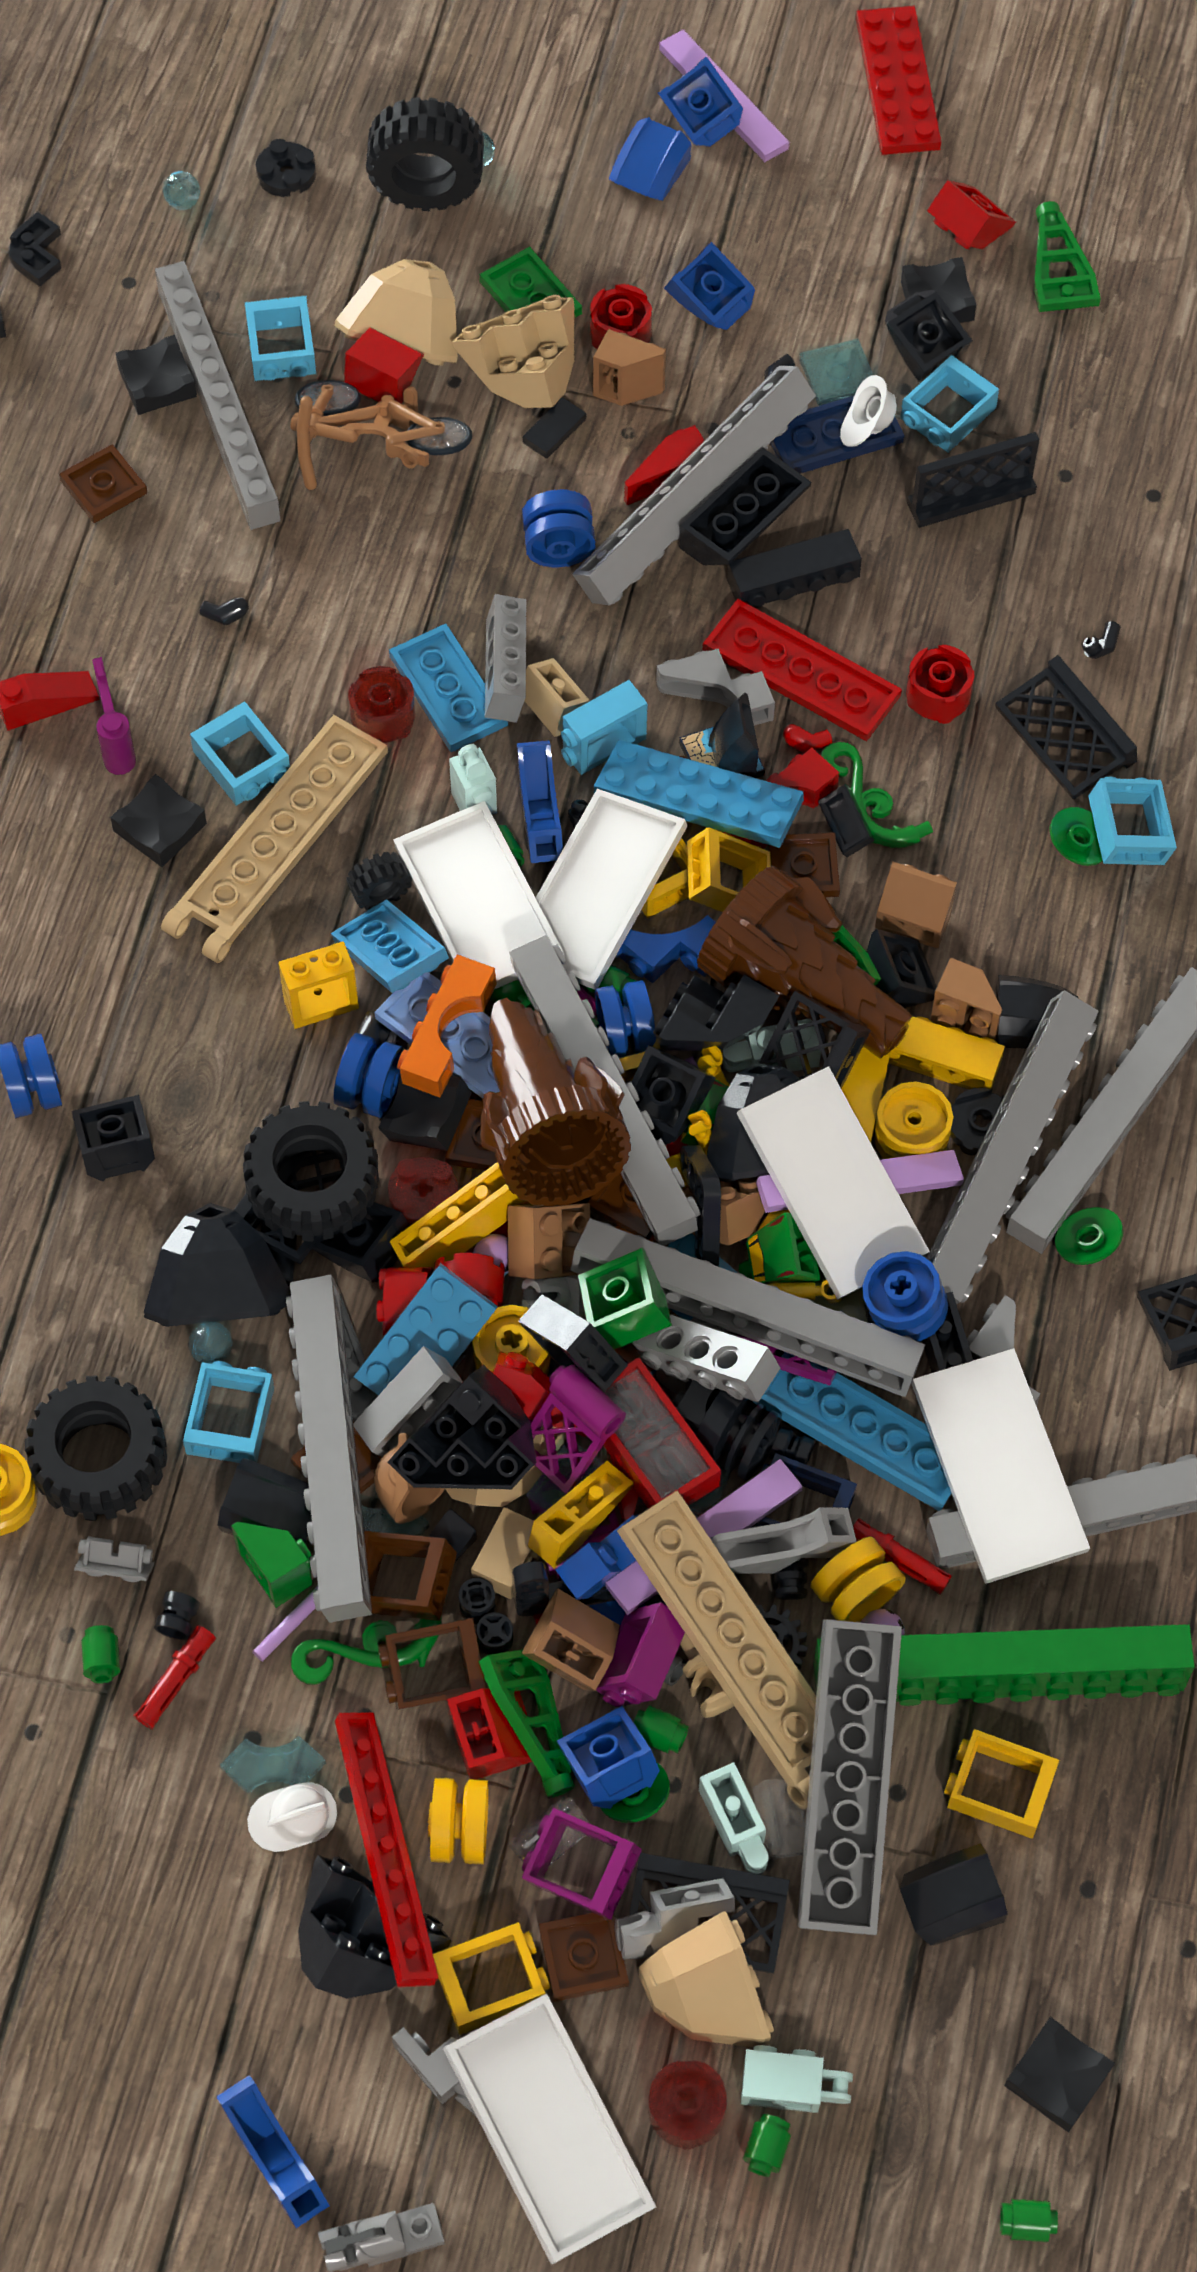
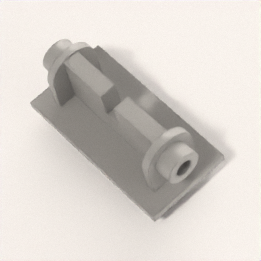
(131, 1563)

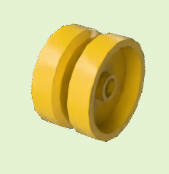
(912, 1121)
(506, 1335)
(17, 1490)
(858, 1581)
(456, 1820)

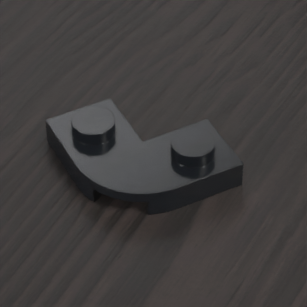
(28, 247)

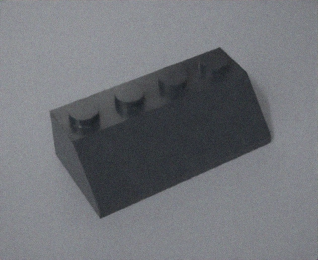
(741, 509)

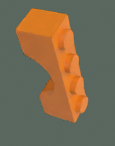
(463, 990)

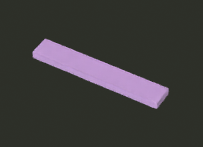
(754, 126)
(907, 1174)
(735, 1512)

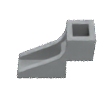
(707, 679)
(997, 1333)
(781, 1544)

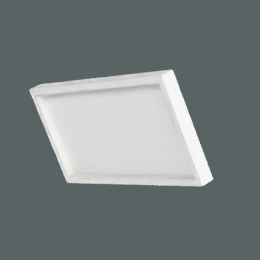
(605, 880)
(474, 889)
(830, 1179)
(1000, 1466)
(549, 2128)

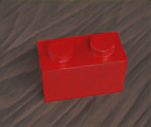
(969, 215)

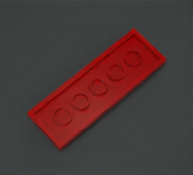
(898, 80)
(803, 669)

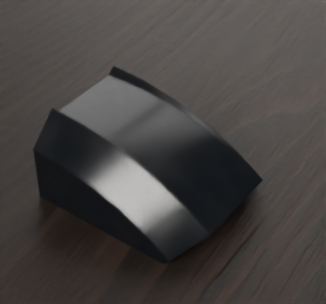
(926, 332)
(735, 739)
(1022, 1006)
(669, 1092)
(114, 1138)
(367, 1245)
(265, 1499)
(953, 1896)

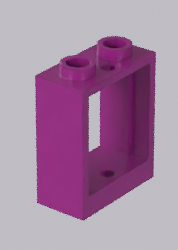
(641, 1656)
(614, 1878)

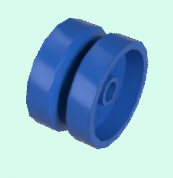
(558, 528)
(630, 1020)
(29, 1075)
(368, 1075)
(905, 1295)

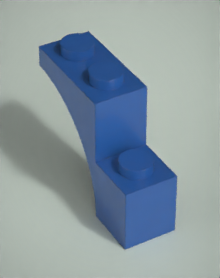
(539, 801)
(654, 953)
(596, 1564)
(272, 2152)

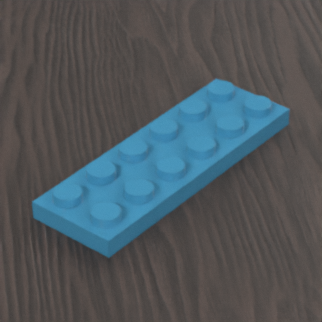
(701, 793)
(862, 1430)

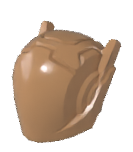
(397, 1495)

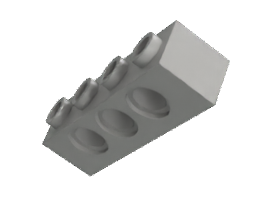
(505, 658)
(710, 1358)

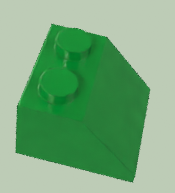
(624, 1299)
(274, 1560)

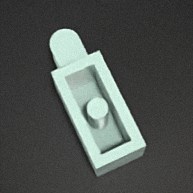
(472, 779)
(748, 1052)
(735, 1816)
(790, 2080)

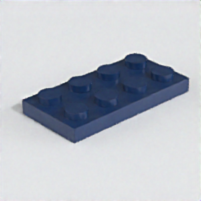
(816, 442)

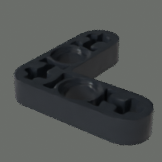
(707, 1192)
(534, 1591)

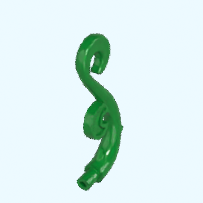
(876, 797)
(369, 1656)

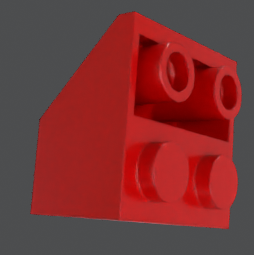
(485, 1734)

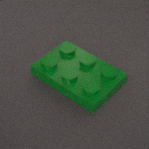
(523, 281)

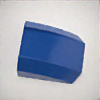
(703, 104)
(651, 159)
(712, 289)
(610, 1758)

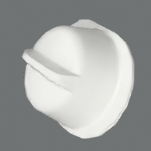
(869, 413)
(292, 1817)

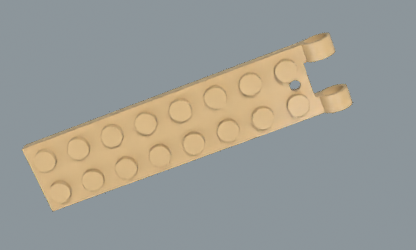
(276, 835)
(728, 1635)

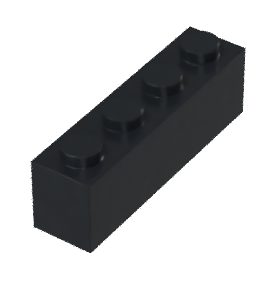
(795, 569)
(949, 1343)

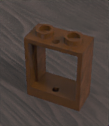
(434, 1579)
(469, 1654)

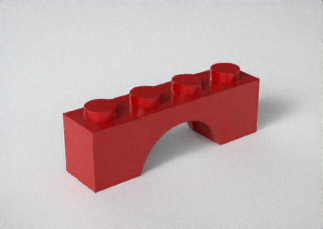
(807, 774)

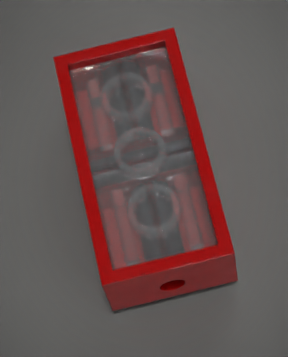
(656, 1443)

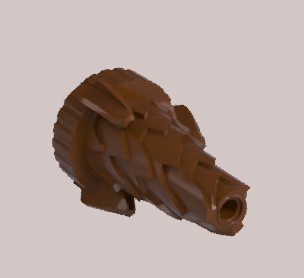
(784, 939)
(549, 1124)

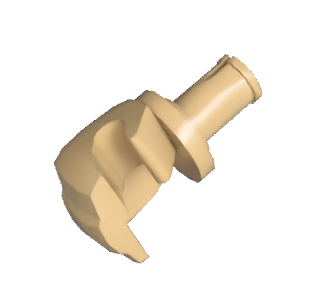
(703, 1677)

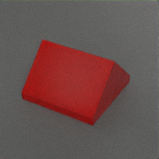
(381, 366)

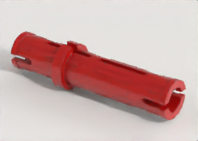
(905, 1559)
(182, 1666)

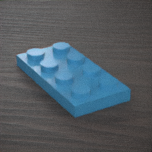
(446, 686)
(390, 946)
(439, 1317)

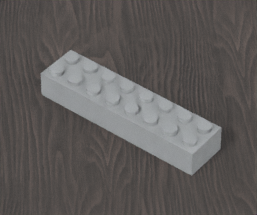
(849, 1777)

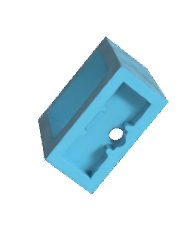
(276, 315)
(966, 384)
(596, 726)
(227, 729)
(1132, 848)
(220, 1445)

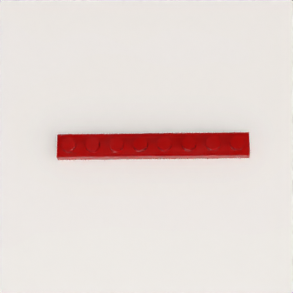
(386, 1850)

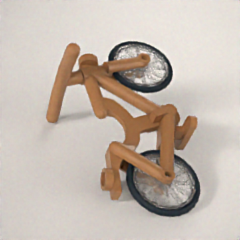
(333, 403)

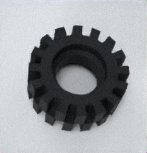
(379, 880)

